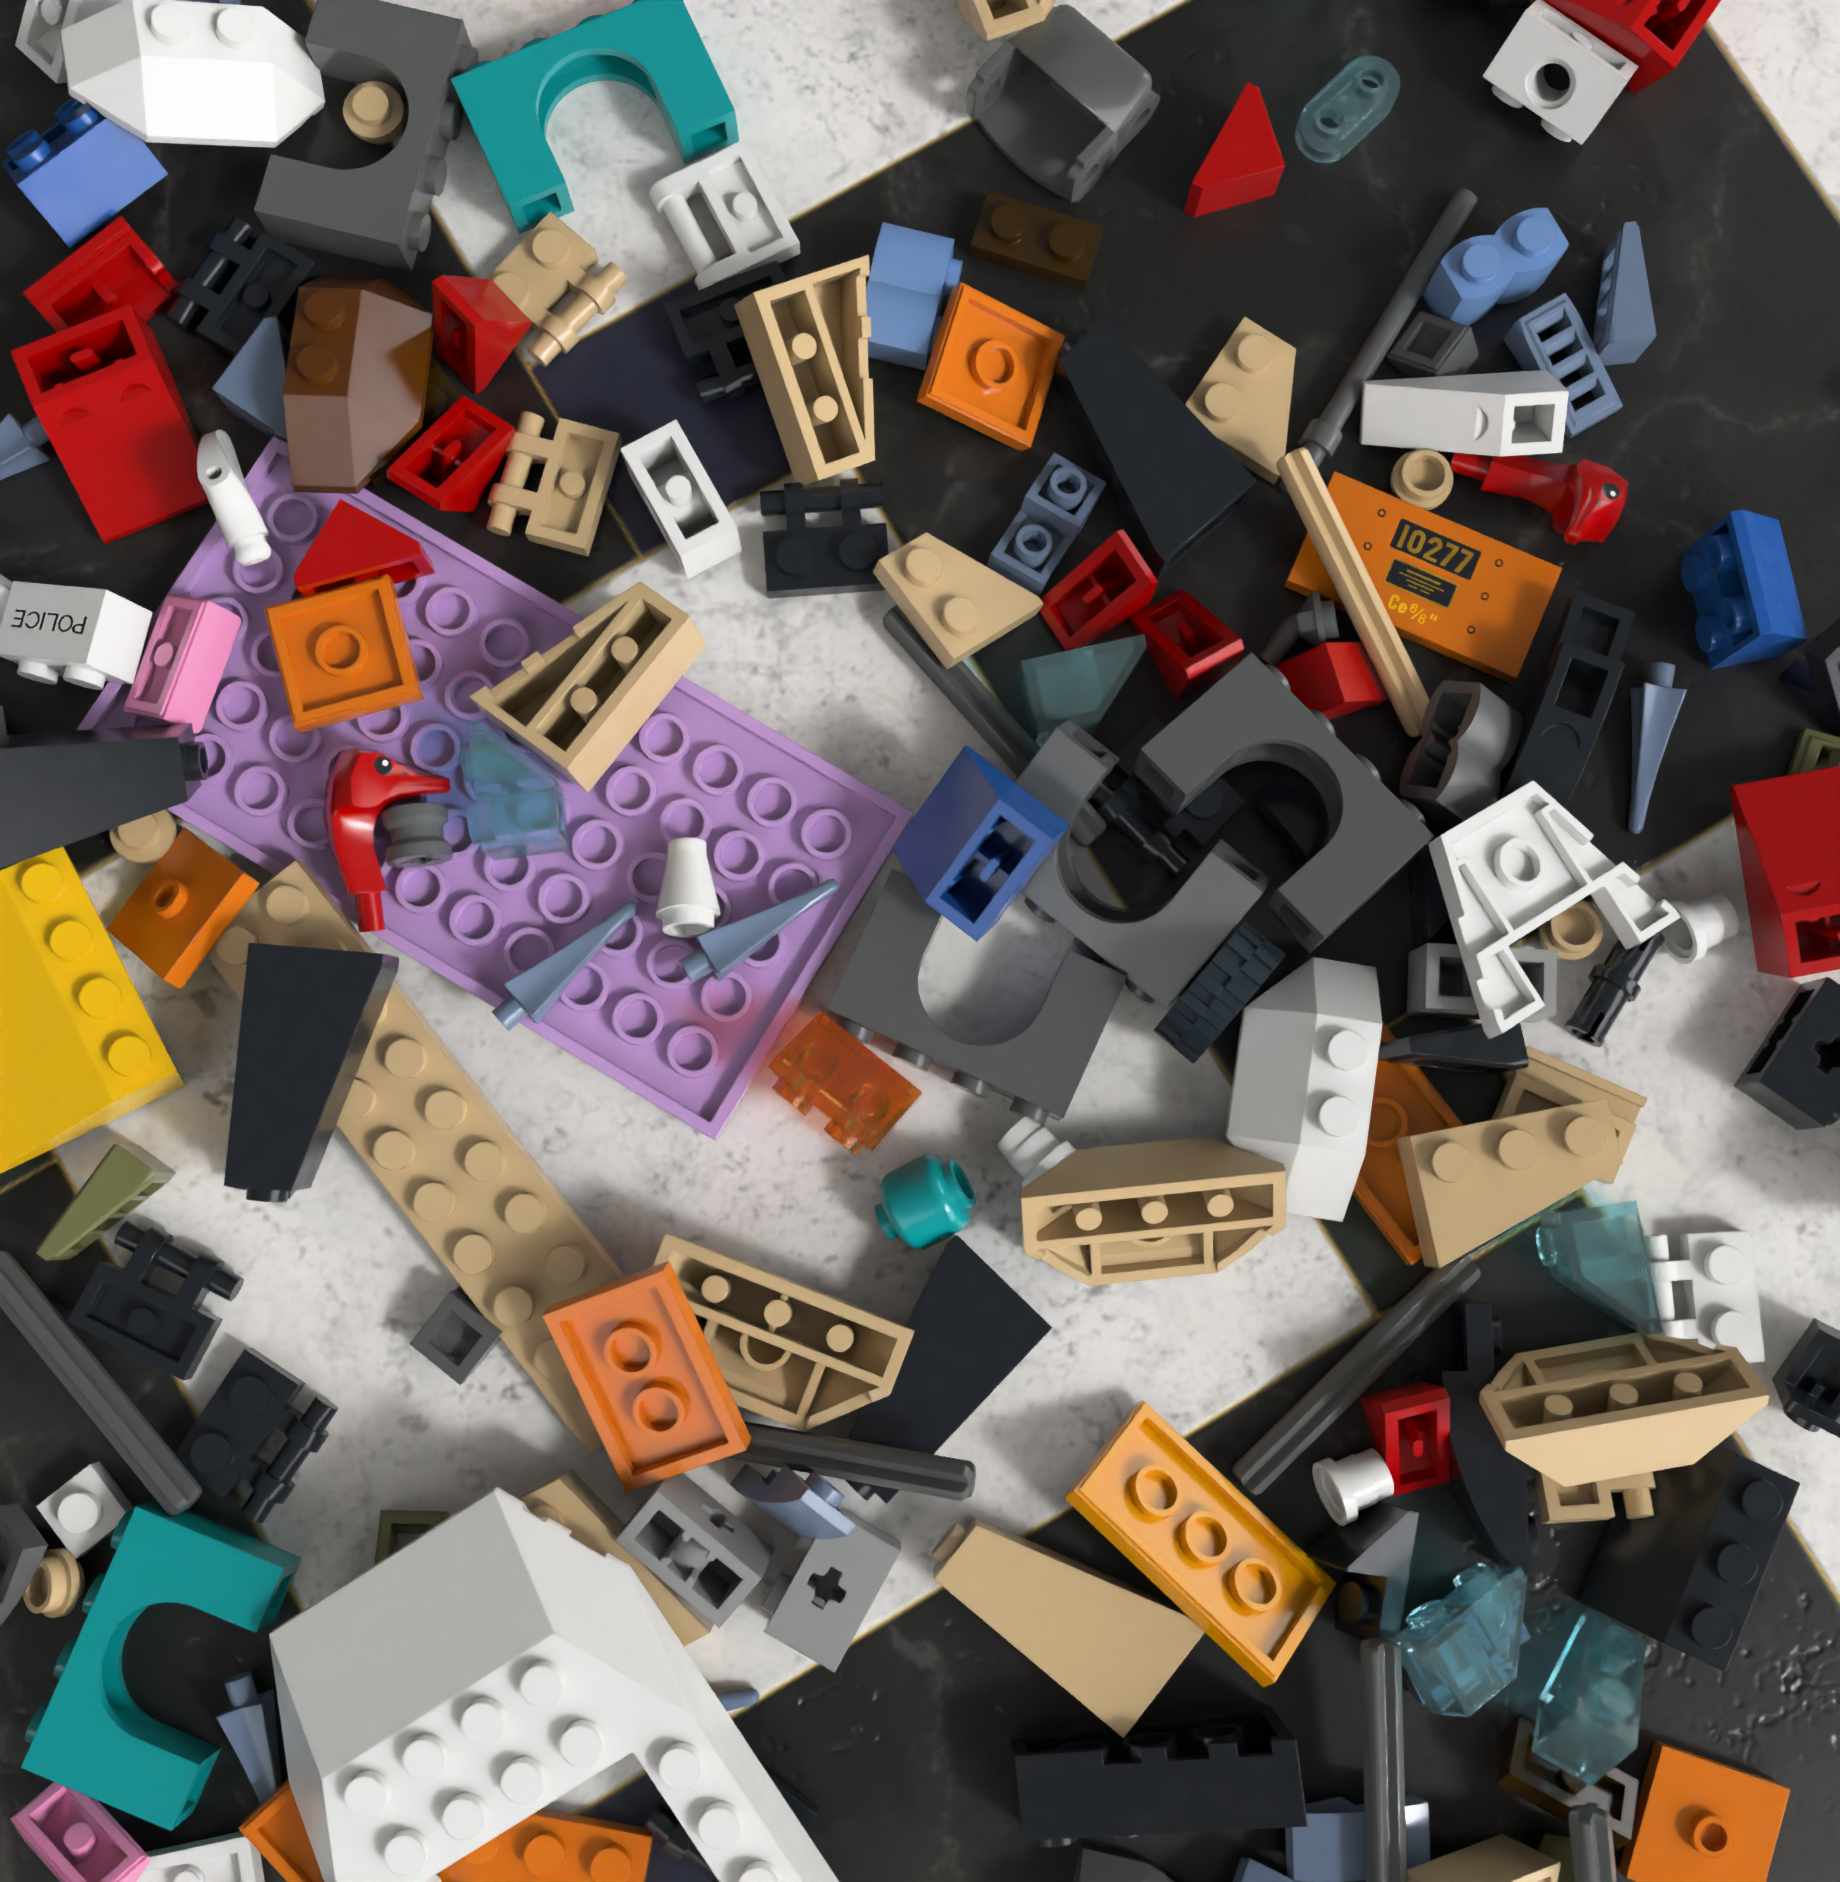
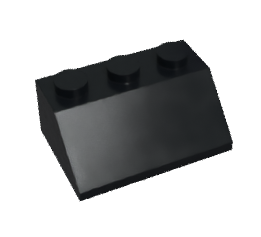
(1696, 1561)

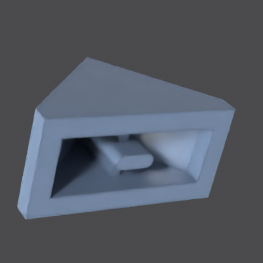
(256, 379)

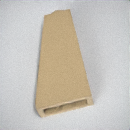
(1077, 1624)

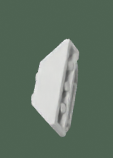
(193, 72)
(1309, 1081)

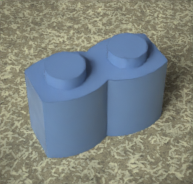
(1496, 267)
(906, 293)

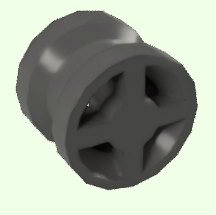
(417, 835)

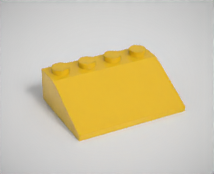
(70, 1016)

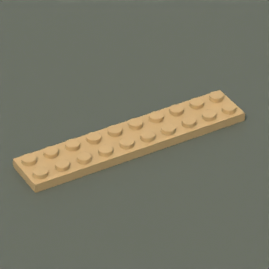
(444, 1152)

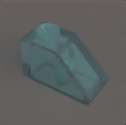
(1077, 685)
(1603, 1260)

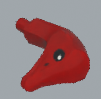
(1580, 496)
(355, 796)

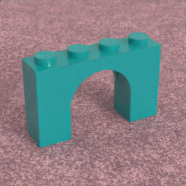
(639, 45)
(92, 1728)

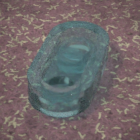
(1350, 105)

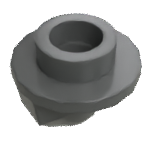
(1313, 623)

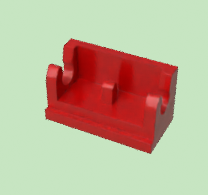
(103, 276)

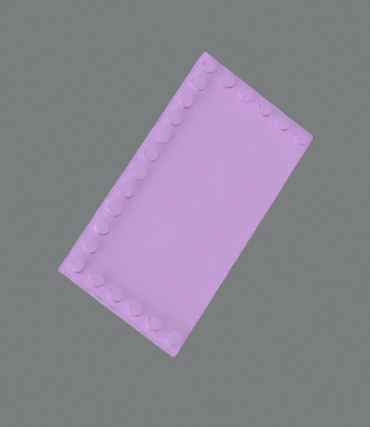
(693, 770)

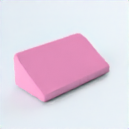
(183, 662)
(79, 1838)

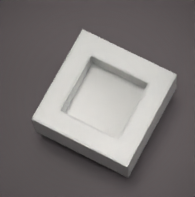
(85, 1509)

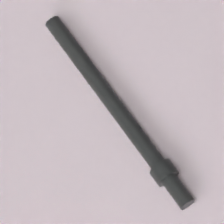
(1324, 434)

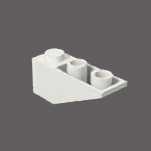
(1467, 413)

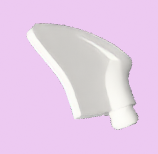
(230, 499)

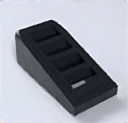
(1460, 1050)

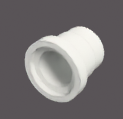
(1701, 926)
(1032, 1149)
(1352, 1484)

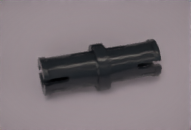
(1610, 989)

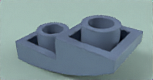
(1046, 524)
(797, 1504)
(1335, 1840)

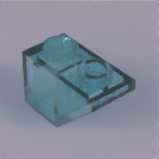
(516, 799)
(1468, 1642)
(1592, 1700)

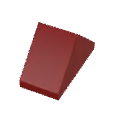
(1241, 162)
(475, 327)
(454, 458)
(358, 549)
(1099, 593)
(1187, 643)
(1335, 679)
(1411, 1433)

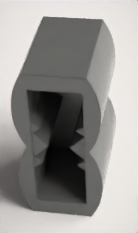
(1461, 752)

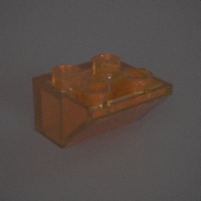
(843, 1082)

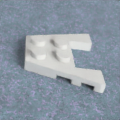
(1517, 871)

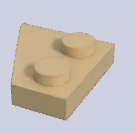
(1249, 397)
(953, 598)

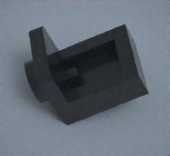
(1811, 1380)

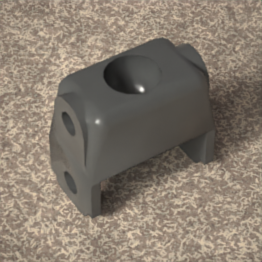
(1062, 101)

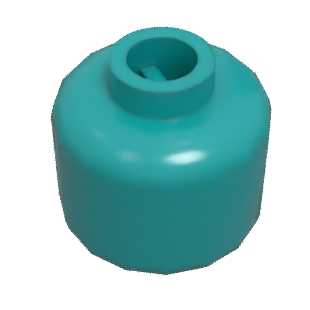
(925, 1201)

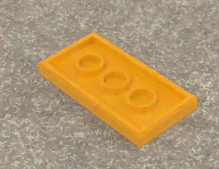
(1202, 1543)

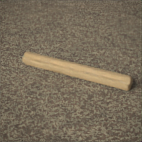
(1355, 588)

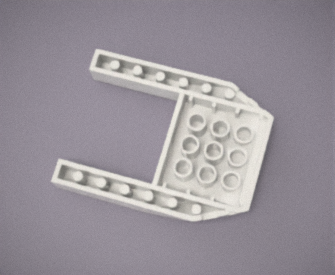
(492, 1682)

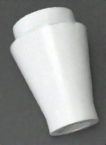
(687, 891)

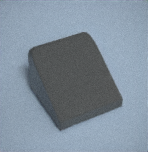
(1434, 348)

